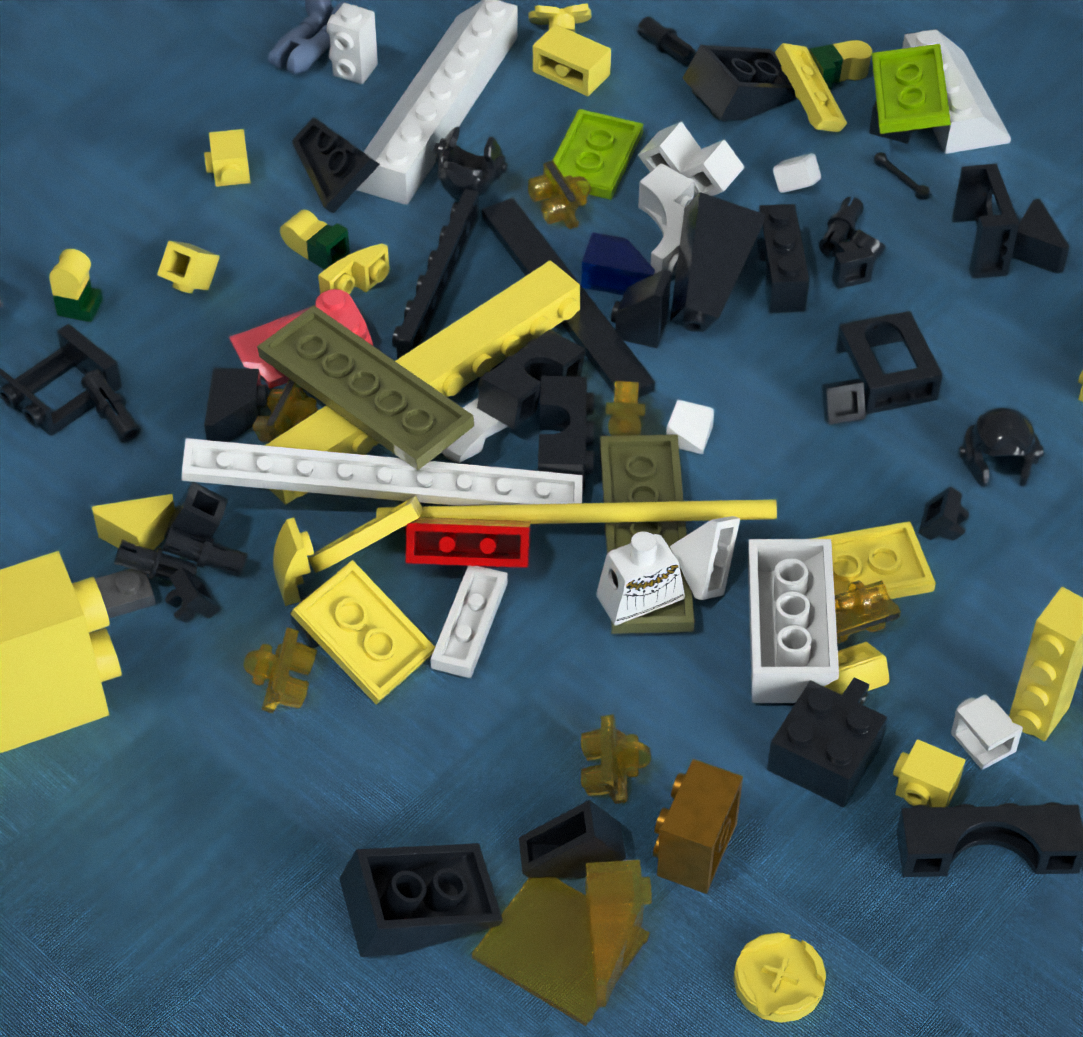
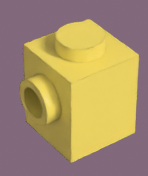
(228, 158)
(188, 266)
(928, 775)

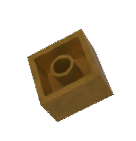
(697, 825)

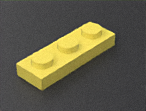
(810, 88)

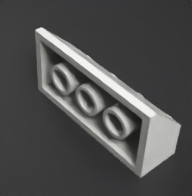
(971, 112)
(791, 617)

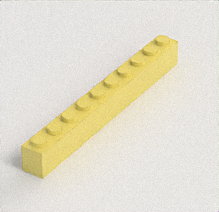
(455, 355)

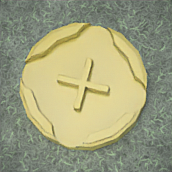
(779, 977)

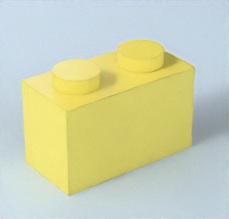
(571, 60)

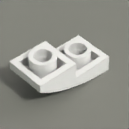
(473, 440)

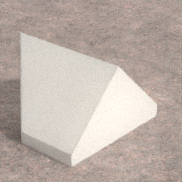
(707, 556)

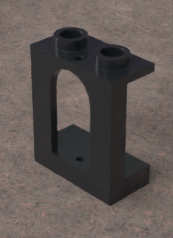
(994, 233)
(73, 352)
(896, 388)

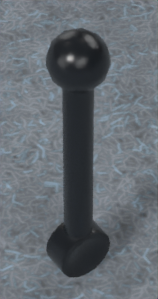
(922, 191)

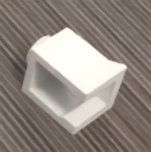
(985, 731)

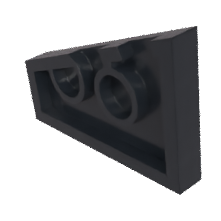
(332, 163)

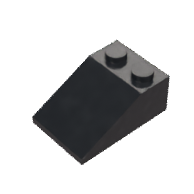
(738, 81)
(417, 896)

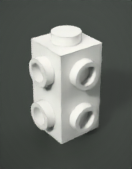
(352, 43)

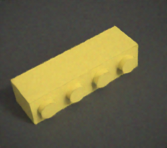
(1050, 666)

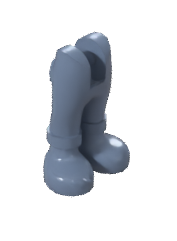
(306, 42)

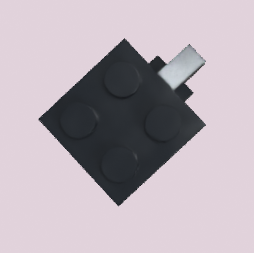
(828, 741)

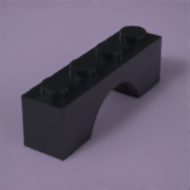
(1043, 835)

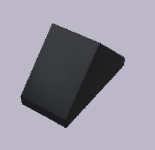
(1040, 240)

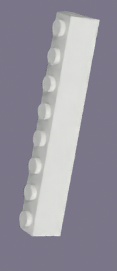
(439, 98)

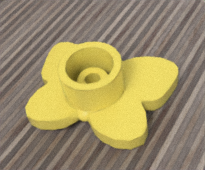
(563, 17)

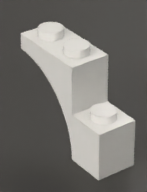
(664, 197)

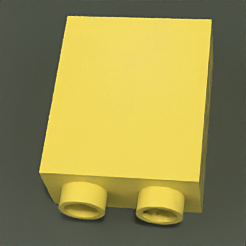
(47, 655)

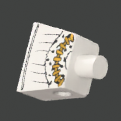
(639, 578)

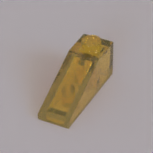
(615, 915)

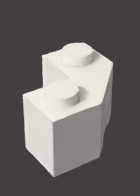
(709, 167)

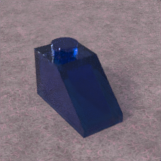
(612, 264)

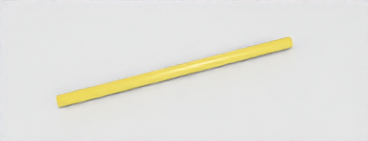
(608, 512)

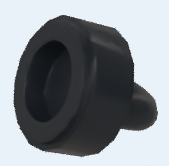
(863, 239)

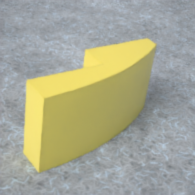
(359, 270)
(291, 560)

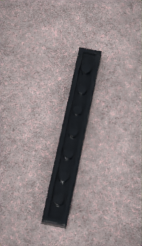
(588, 326)

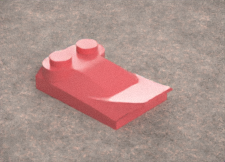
(333, 302)

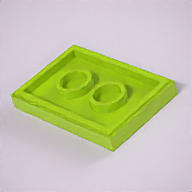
(910, 89)
(598, 150)

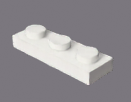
(469, 621)

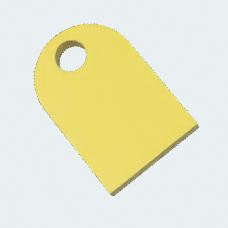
(366, 534)

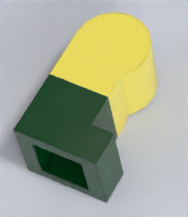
(842, 61)
(315, 239)
(72, 287)

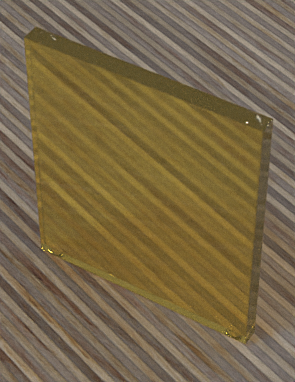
(548, 947)

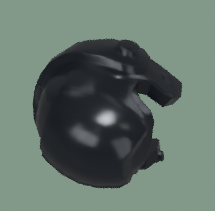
(465, 170)
(1000, 433)

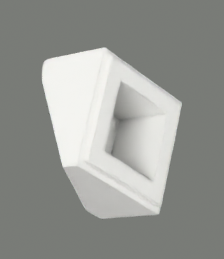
(797, 173)
(692, 424)

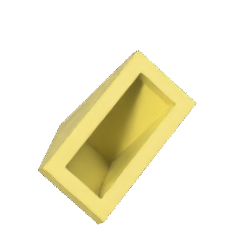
(135, 521)

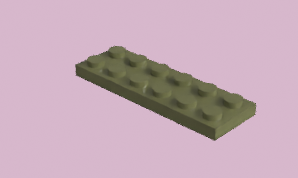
(366, 387)
(646, 471)

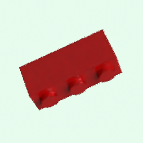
(468, 542)

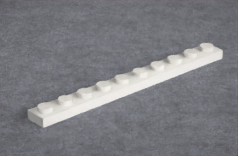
(372, 476)

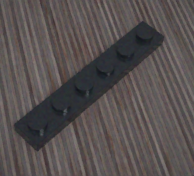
(441, 268)

